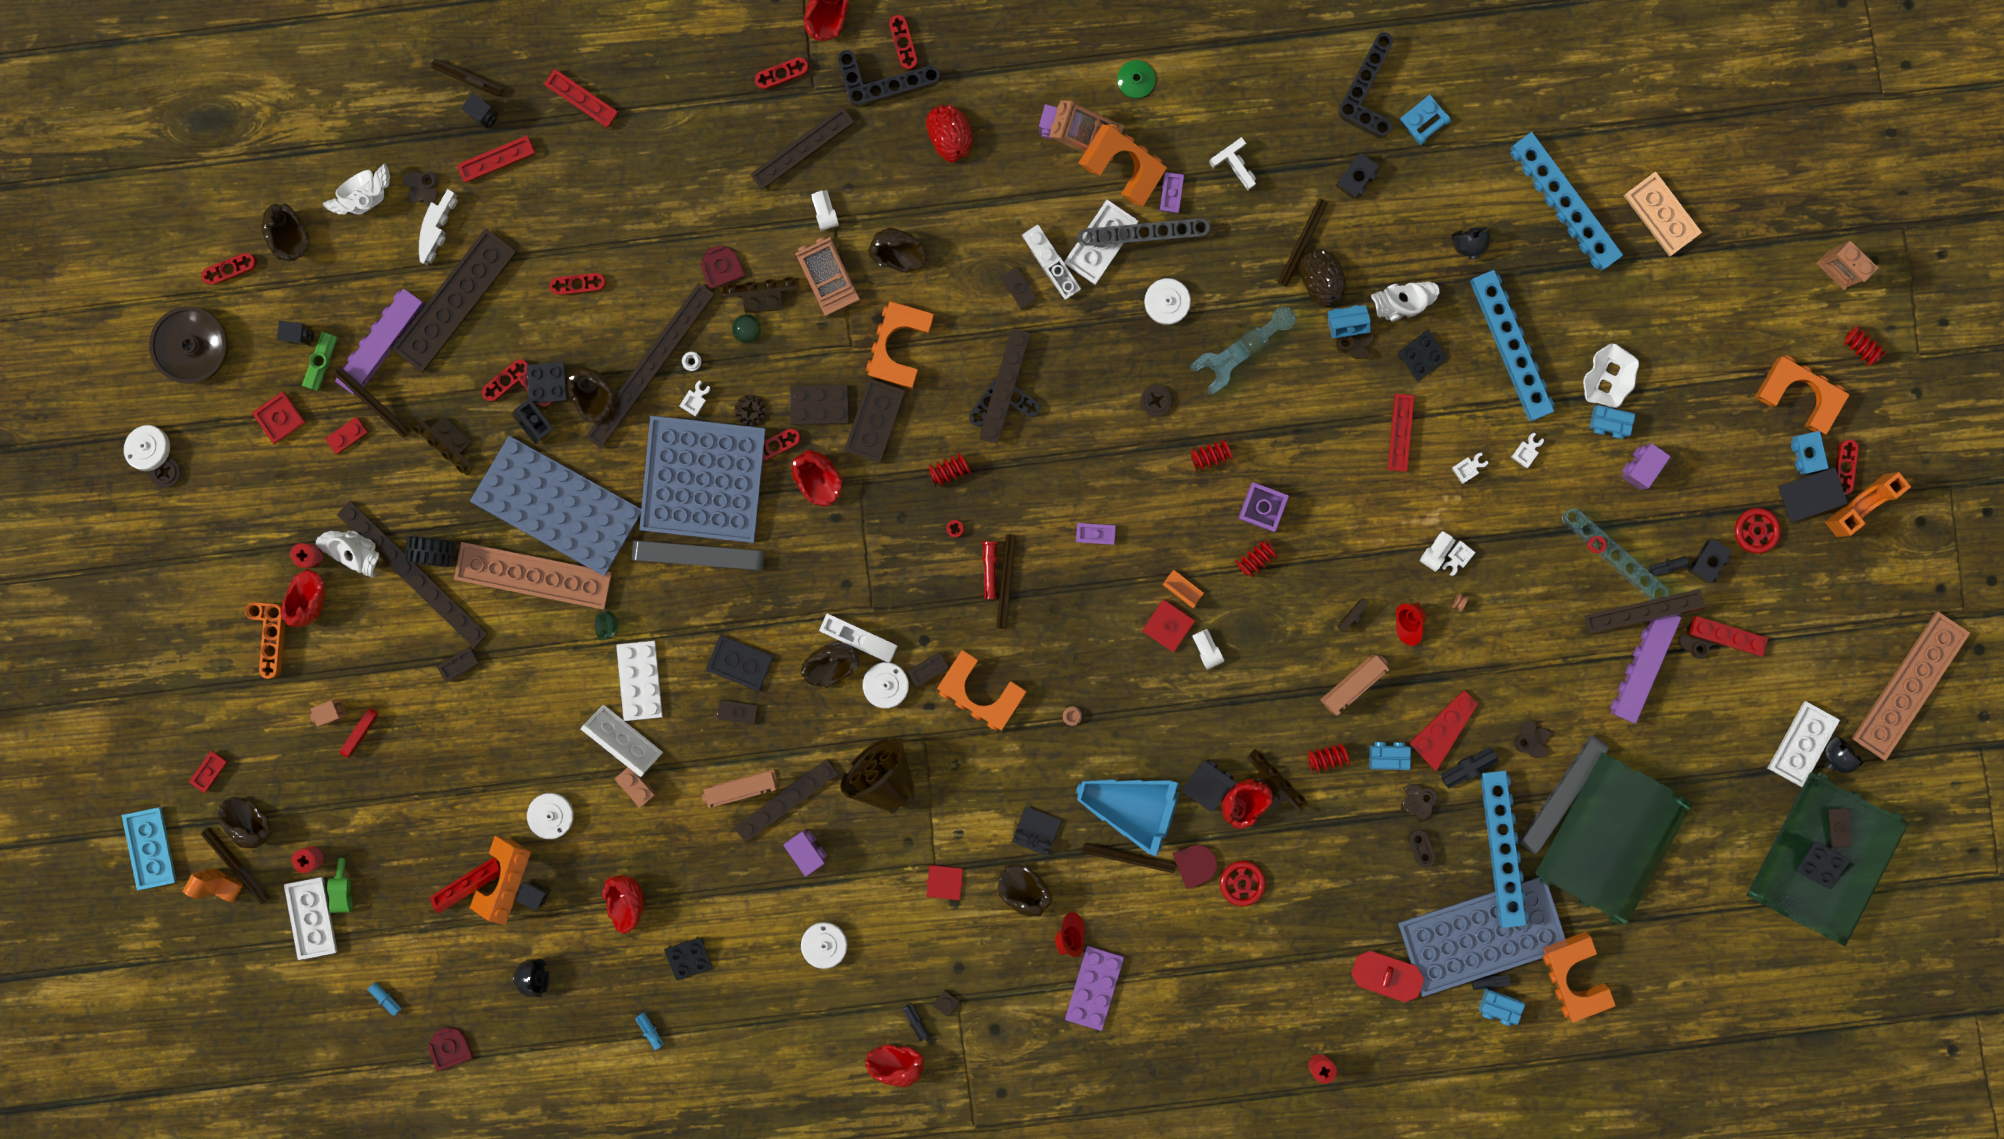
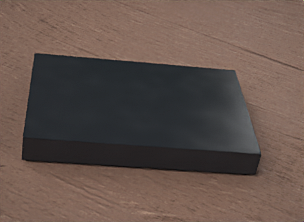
(1812, 494)
(739, 663)

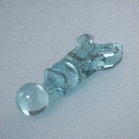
(1250, 343)

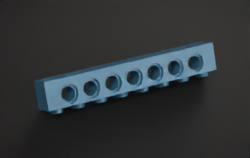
(1576, 205)
(1502, 340)
(1498, 859)

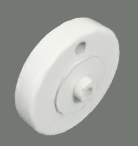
(1167, 301)
(146, 448)
(885, 685)
(550, 815)
(824, 945)

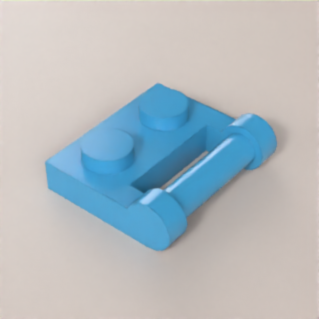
(1420, 115)

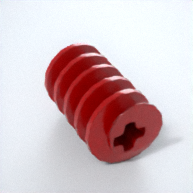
(1864, 345)
(1210, 455)
(949, 469)
(299, 558)
(1256, 559)
(1327, 757)
(307, 859)
(1329, 1072)

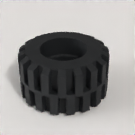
(430, 551)

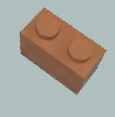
(328, 712)
(635, 787)

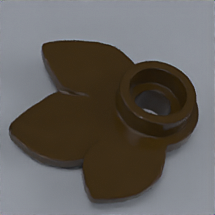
(419, 189)
(1357, 345)
(1691, 642)
(1534, 740)
(1416, 803)

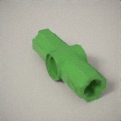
(324, 348)

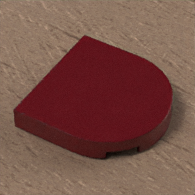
(721, 267)
(1195, 864)
(449, 1048)

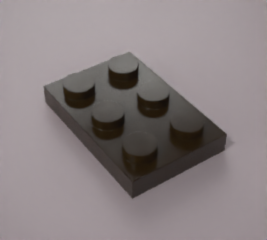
(819, 404)

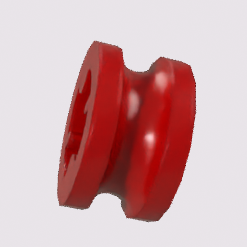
(949, 530)
(1599, 539)

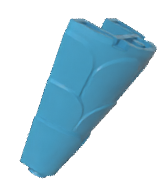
(1133, 808)

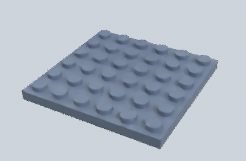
(702, 479)

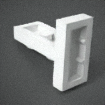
(1235, 162)

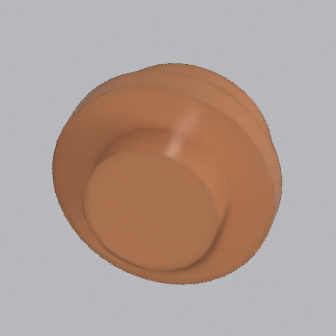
(1072, 716)

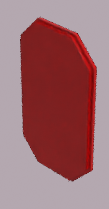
(1387, 976)

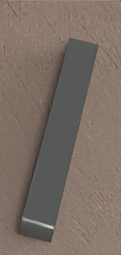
(1152, 232)
(698, 555)
(1562, 795)

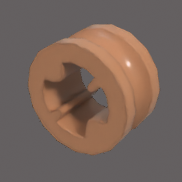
(1460, 601)

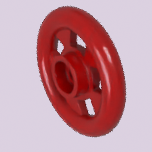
(1772, 537)
(1240, 867)

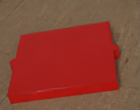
(944, 882)

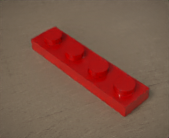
(581, 98)
(496, 159)
(1400, 432)
(1728, 636)
(465, 885)

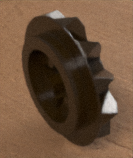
(1157, 391)
(745, 402)
(165, 481)

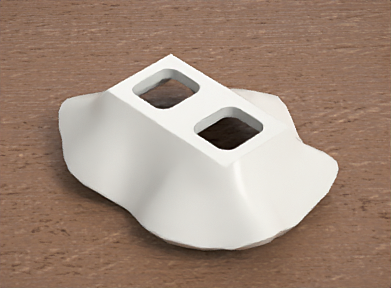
(1622, 383)

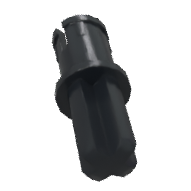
(1669, 566)
(1491, 982)
(916, 1022)

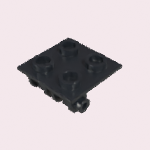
(1422, 355)
(546, 382)
(1036, 831)
(1822, 865)
(688, 958)

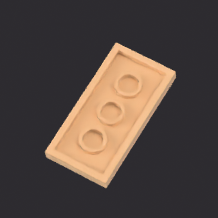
(1662, 213)

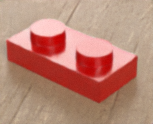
(346, 435)
(208, 771)

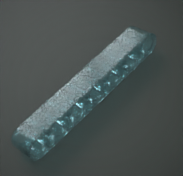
(1624, 558)

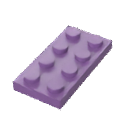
(1094, 988)

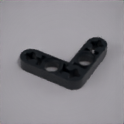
(1030, 401)

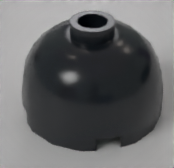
(1471, 242)
(1842, 756)
(531, 978)

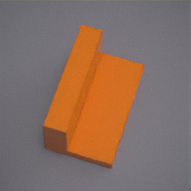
(1182, 589)

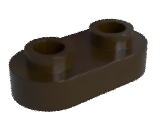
(1421, 848)

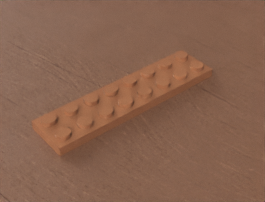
(532, 576)
(1910, 686)

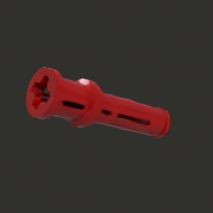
(989, 559)

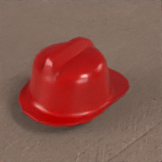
(1410, 623)
(1071, 936)

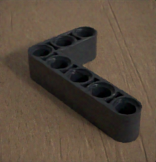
(884, 84)
(1363, 86)

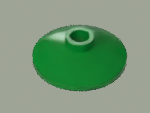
(1134, 88)

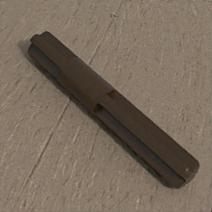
(466, 77)

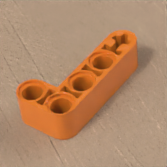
(267, 639)
(212, 883)

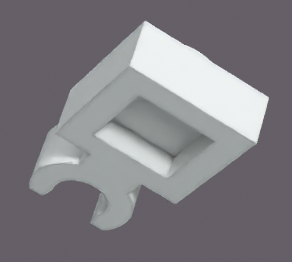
(693, 401)
(1526, 452)
(1467, 469)
(1459, 556)

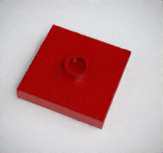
(279, 417)
(1168, 625)

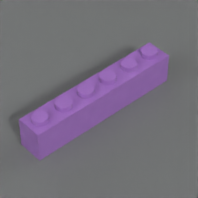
(383, 337)
(1644, 668)

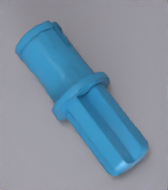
(384, 998)
(649, 1031)

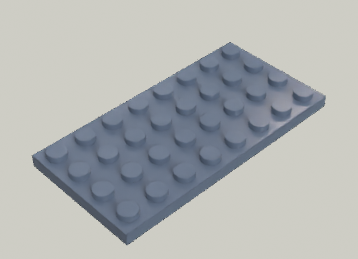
(556, 506)
(1467, 940)

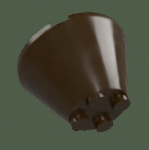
(880, 776)

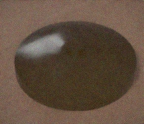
(188, 345)

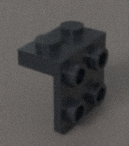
(1208, 785)

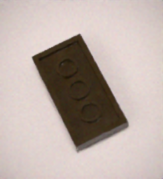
(874, 420)

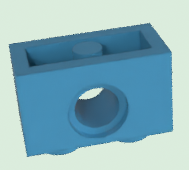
(1818, 458)

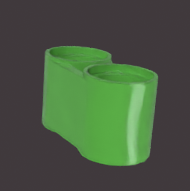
(339, 890)

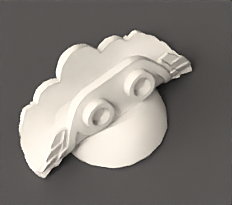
(360, 192)
(1418, 294)
(363, 550)

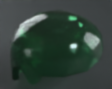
(746, 328)
(606, 625)

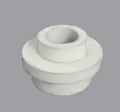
(685, 359)

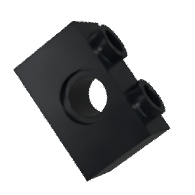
(480, 111)
(1360, 165)
(295, 333)
(532, 421)
(1700, 565)
(532, 894)

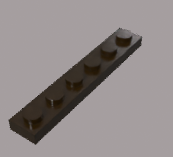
(802, 148)
(1004, 386)
(1644, 611)
(786, 800)

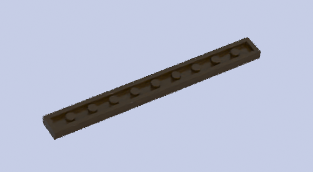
(651, 364)
(413, 575)

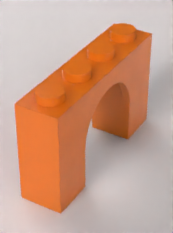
(1146, 167)
(896, 318)
(1828, 397)
(1849, 518)
(996, 713)
(513, 861)
(1560, 958)

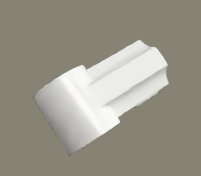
(825, 214)
(1434, 555)
(1209, 652)

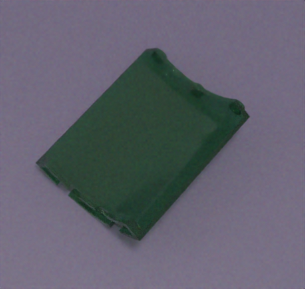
(1613, 838)
(1793, 895)

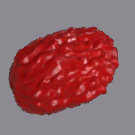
(825, 18)
(949, 132)
(816, 478)
(303, 599)
(1249, 802)
(624, 902)
(895, 1065)

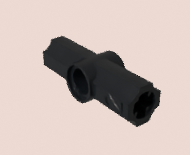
(1469, 767)

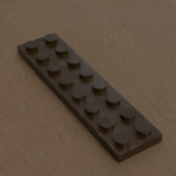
(454, 300)

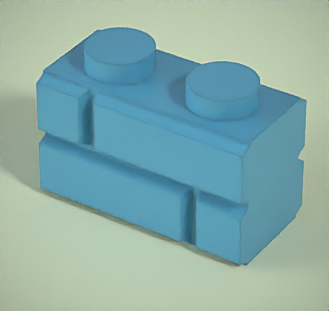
(1349, 321)
(1611, 421)
(1389, 757)
(1501, 1006)

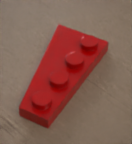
(1440, 734)

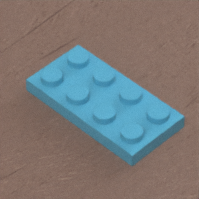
(149, 848)

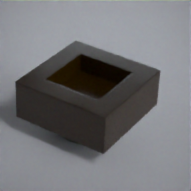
(946, 1003)

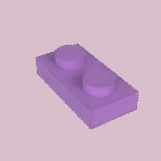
(1171, 192)
(1095, 533)

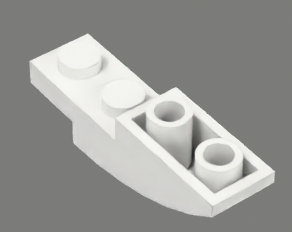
(431, 235)
(1050, 262)
(858, 638)

